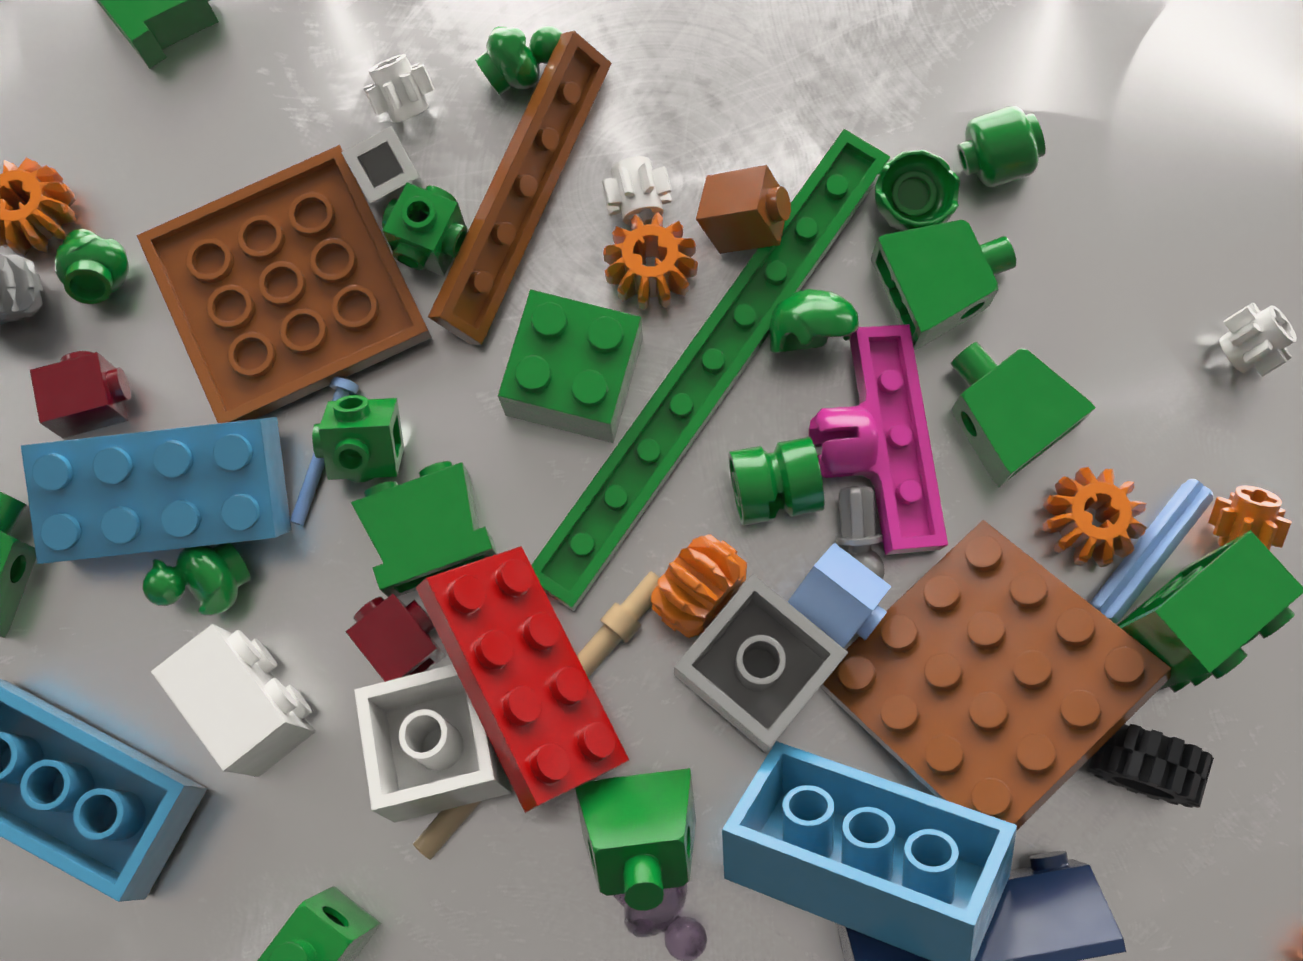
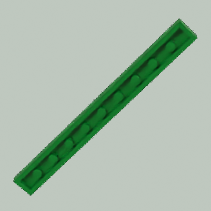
(705, 373)

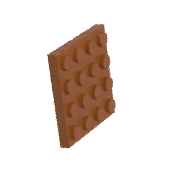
(282, 288)
(994, 679)

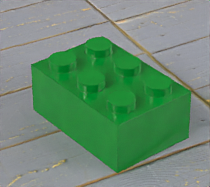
(1214, 610)

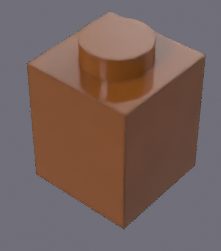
(743, 209)

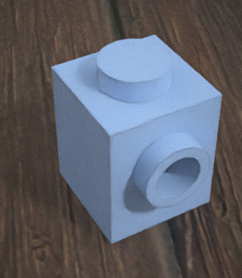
(841, 596)

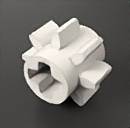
(398, 88)
(636, 189)
(1257, 339)

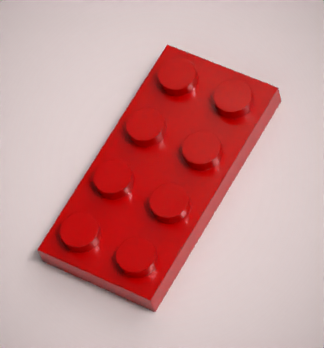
(522, 676)

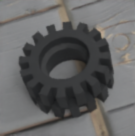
(1153, 765)

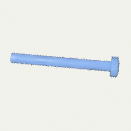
(342, 387)

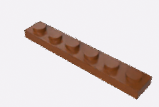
(520, 189)

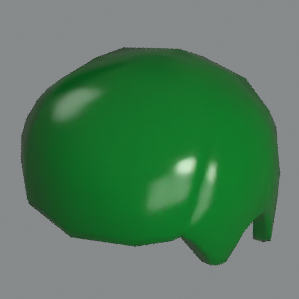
(916, 190)
(809, 319)

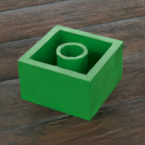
(571, 365)

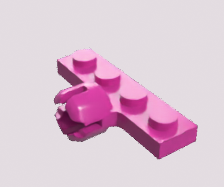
(886, 440)

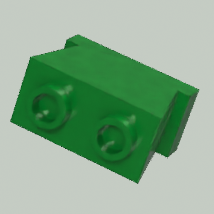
(158, 23)
(423, 526)

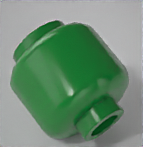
(1002, 146)

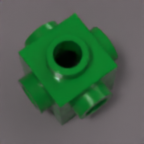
(424, 228)
(359, 438)

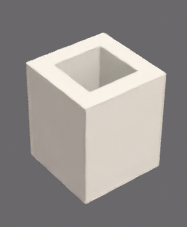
(380, 164)

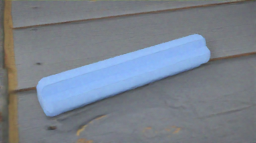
(1152, 550)

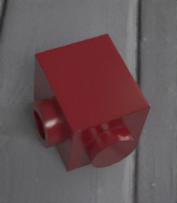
(80, 394)
(395, 637)

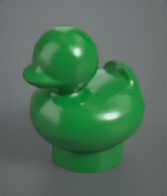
(511, 62)
(90, 266)
(206, 571)

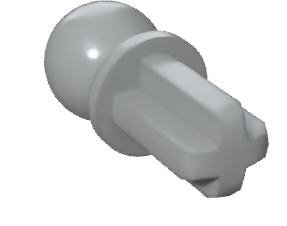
(859, 526)

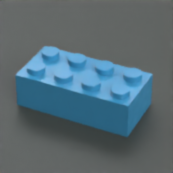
(156, 490)
(87, 798)
(869, 854)

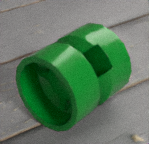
(776, 481)

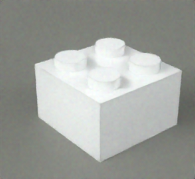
(235, 701)
(425, 746)

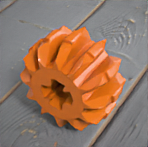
(33, 206)
(671, 266)
(1111, 509)
(698, 585)

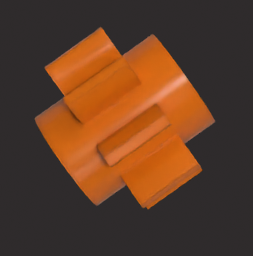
(1250, 510)

